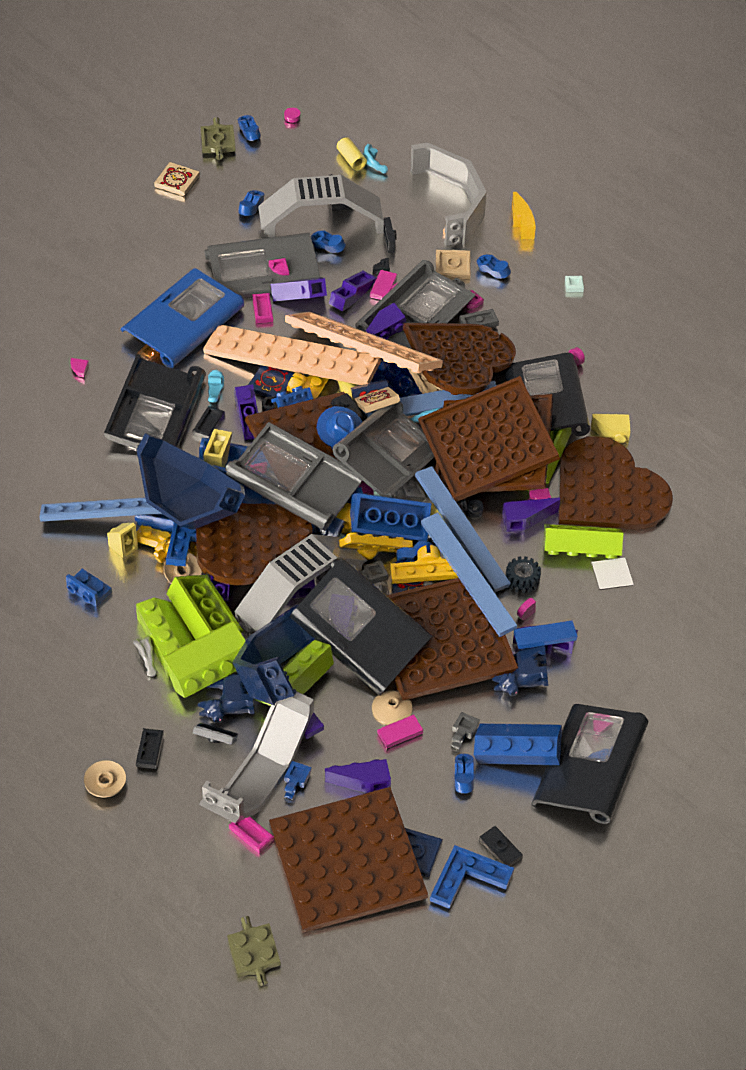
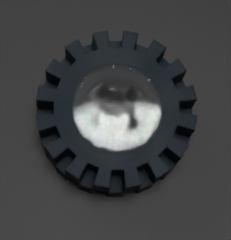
(519, 581)

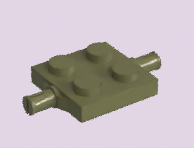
(217, 138)
(254, 950)

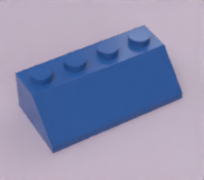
(389, 516)
(518, 744)

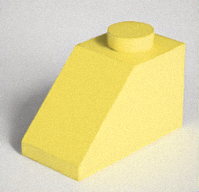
(612, 426)
(218, 448)
(123, 539)

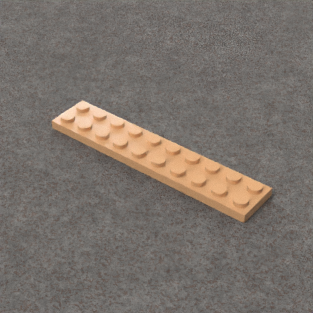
(364, 342)
(292, 355)

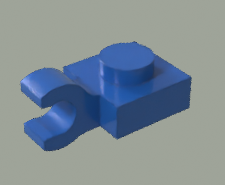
(296, 776)

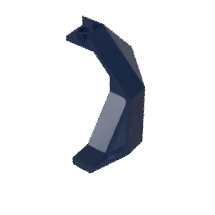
(185, 485)

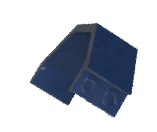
(262, 654)

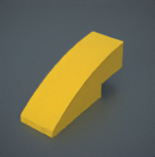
(523, 217)

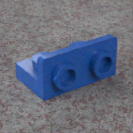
(298, 395)
(88, 587)

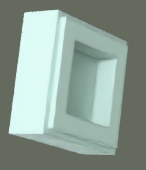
(574, 284)

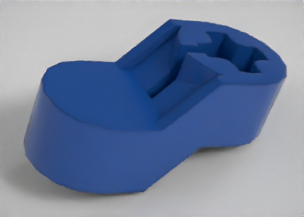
(249, 127)
(251, 202)
(327, 241)
(493, 266)
(410, 554)
(464, 773)

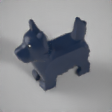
(528, 671)
(233, 699)

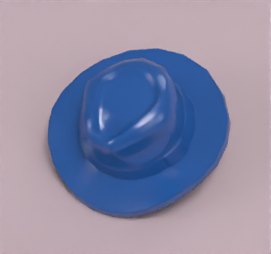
(336, 424)

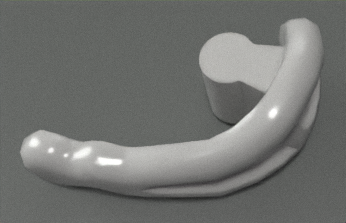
(146, 651)

